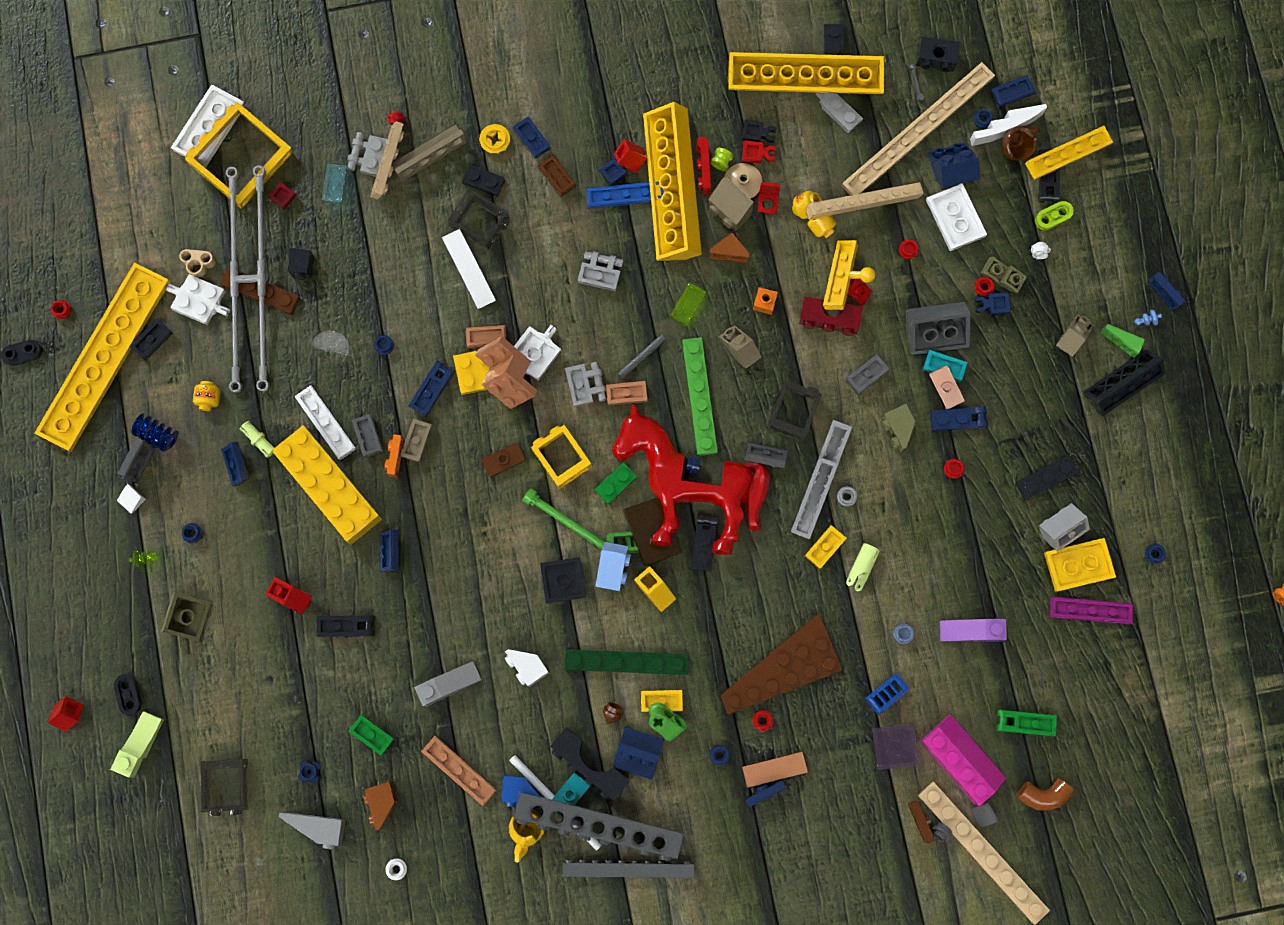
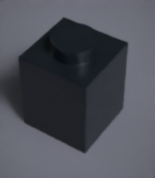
(300, 263)

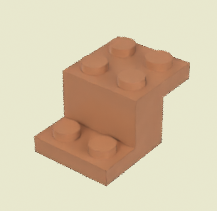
(506, 372)

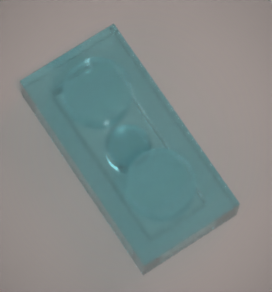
(334, 184)

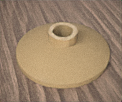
(754, 179)

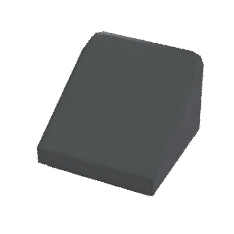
(984, 814)

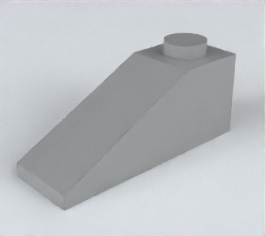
(447, 684)
(317, 828)

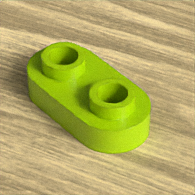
(1052, 215)

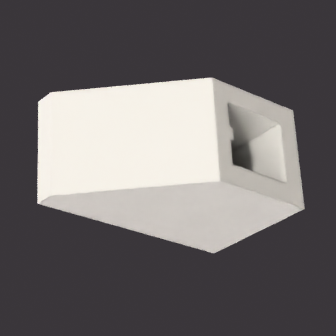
(528, 665)

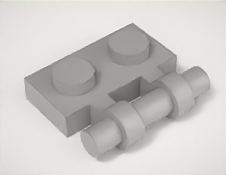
(373, 154)
(600, 276)
(579, 384)

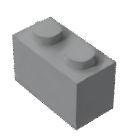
(1064, 527)

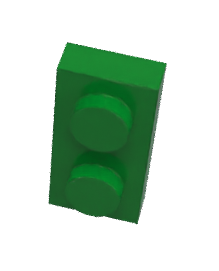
(615, 483)
(371, 735)

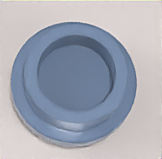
(903, 633)

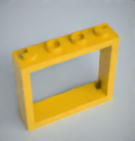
(217, 128)

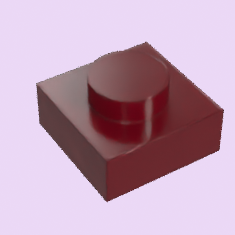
(282, 195)

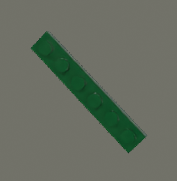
(626, 662)

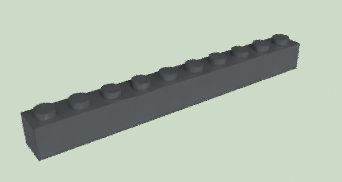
(624, 869)

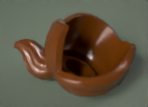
(1020, 142)

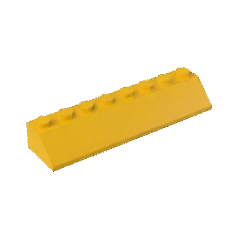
(806, 73)
(672, 166)

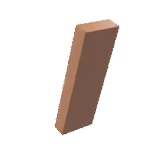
(774, 769)

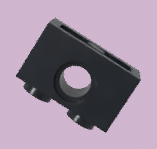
(946, 49)

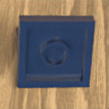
(638, 753)

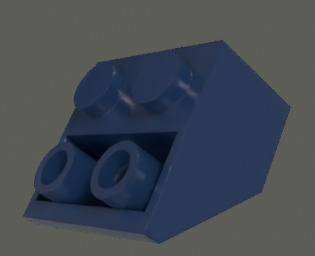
(954, 165)

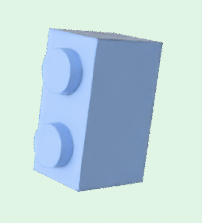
(612, 565)

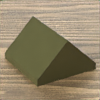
(185, 616)

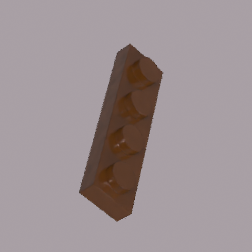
(275, 296)

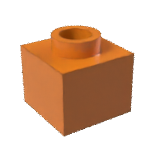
(765, 306)

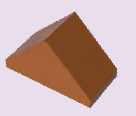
(729, 250)

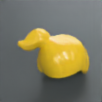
(524, 835)

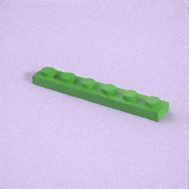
(699, 396)

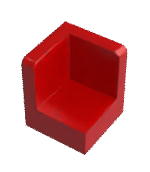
(630, 155)
(65, 713)

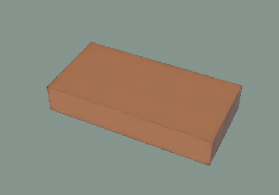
(480, 336)

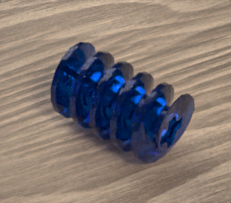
(153, 433)

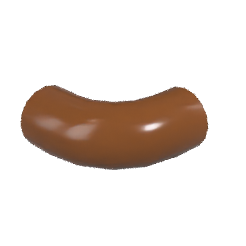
(1047, 799)

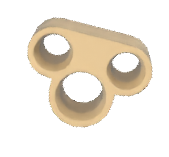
(197, 258)

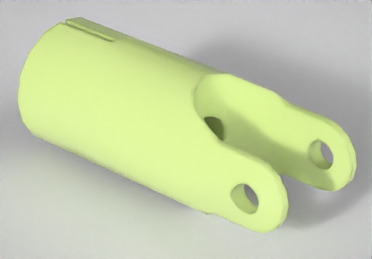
(863, 566)

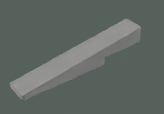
(821, 479)

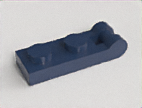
(431, 388)
(958, 419)

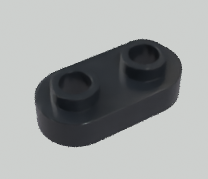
(21, 353)
(125, 696)

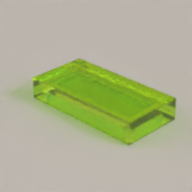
(688, 304)

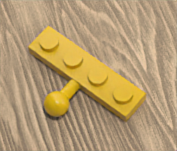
(842, 273)

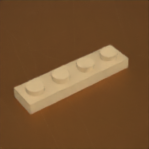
(389, 154)

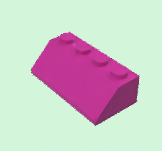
(963, 760)

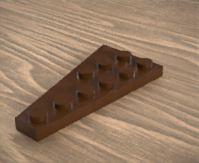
(796, 662)

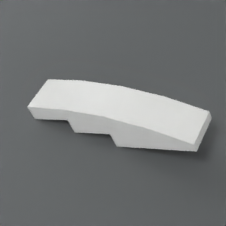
(1013, 119)
(468, 268)

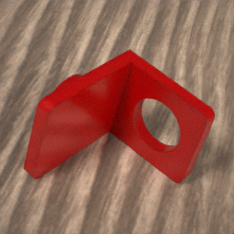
(771, 192)
(859, 291)

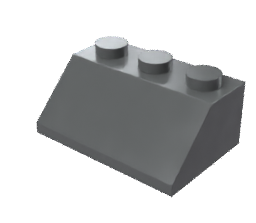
(938, 328)

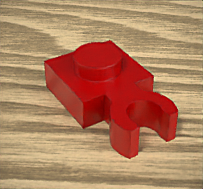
(754, 152)

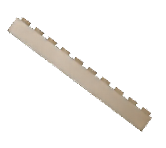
(864, 200)

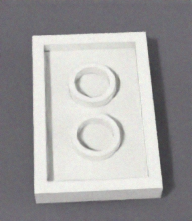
(956, 217)

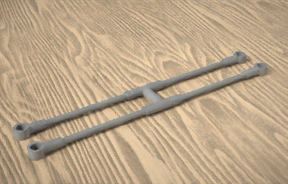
(235, 279)

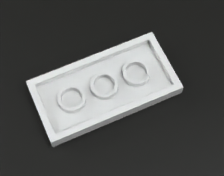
(207, 112)

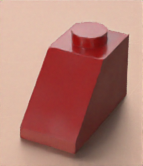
(288, 595)

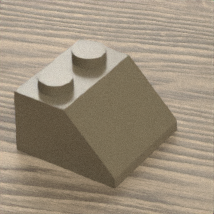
(730, 204)

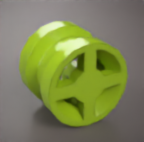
(721, 159)

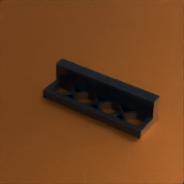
(1129, 383)

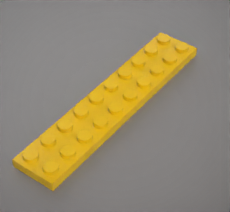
(102, 357)

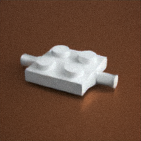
(198, 299)
(538, 349)

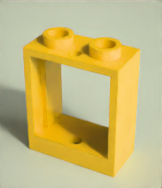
(571, 473)

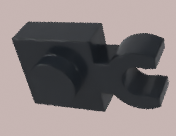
(754, 131)

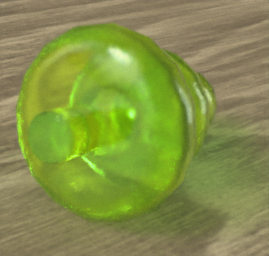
(143, 557)

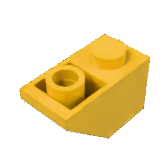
(655, 589)

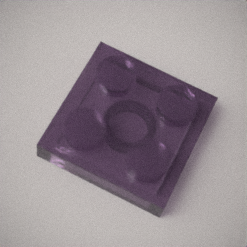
(895, 746)

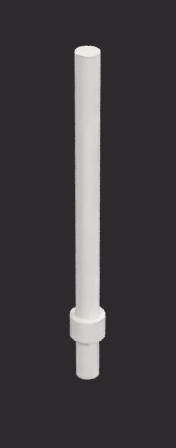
(546, 793)

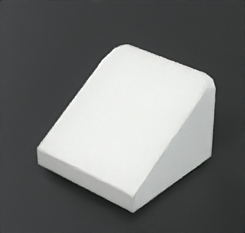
(130, 498)

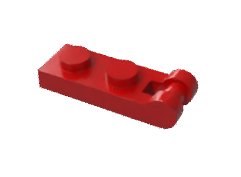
(703, 165)

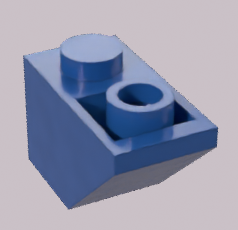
(511, 789)

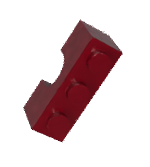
(813, 316)

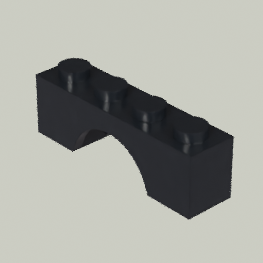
(569, 747)

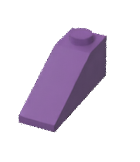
(973, 630)

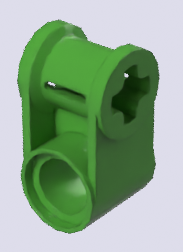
(666, 721)

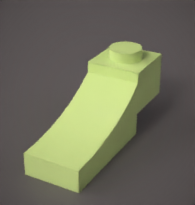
(137, 746)

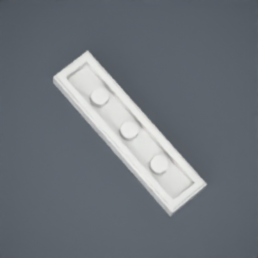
(325, 422)

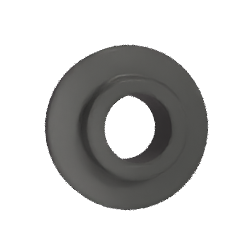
(942, 832)

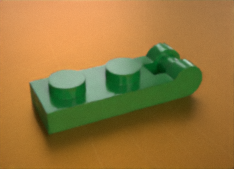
(1027, 723)

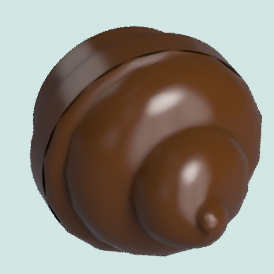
(612, 712)

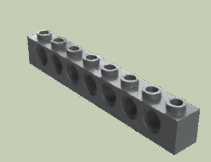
(671, 839)

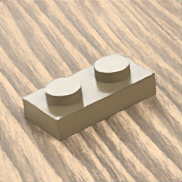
(416, 440)

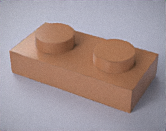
(626, 393)

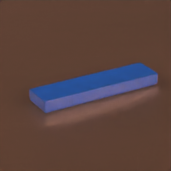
(620, 195)

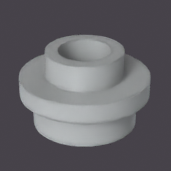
(849, 490)

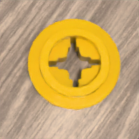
(490, 132)

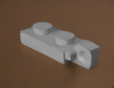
(839, 111)

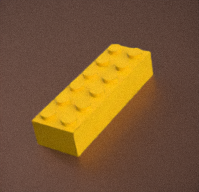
(327, 485)

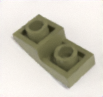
(1002, 275)

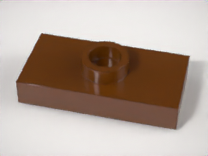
(557, 175)
(503, 460)
(922, 822)

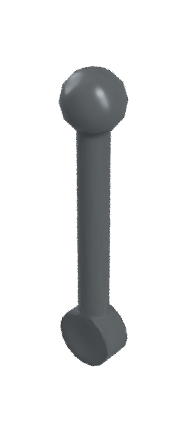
(920, 96)

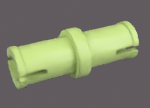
(257, 439)

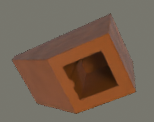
(381, 802)

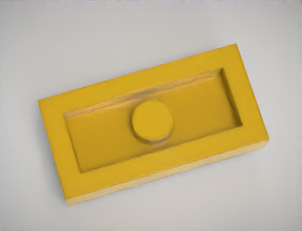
(825, 547)
(670, 698)

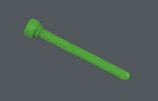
(532, 498)

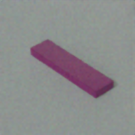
(1091, 610)

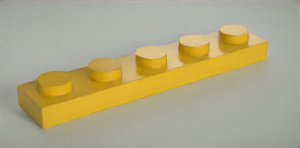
(1069, 152)

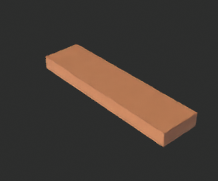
(459, 770)

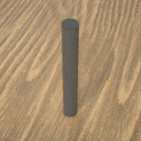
(641, 356)

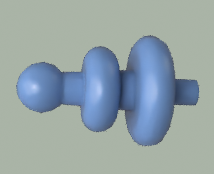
(1147, 319)

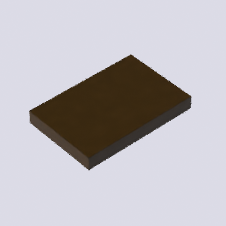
(645, 521)

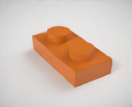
(393, 463)

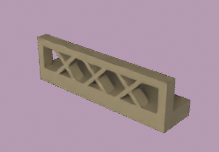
(428, 153)

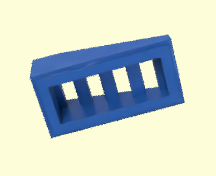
(874, 704)

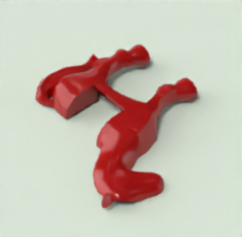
(665, 482)

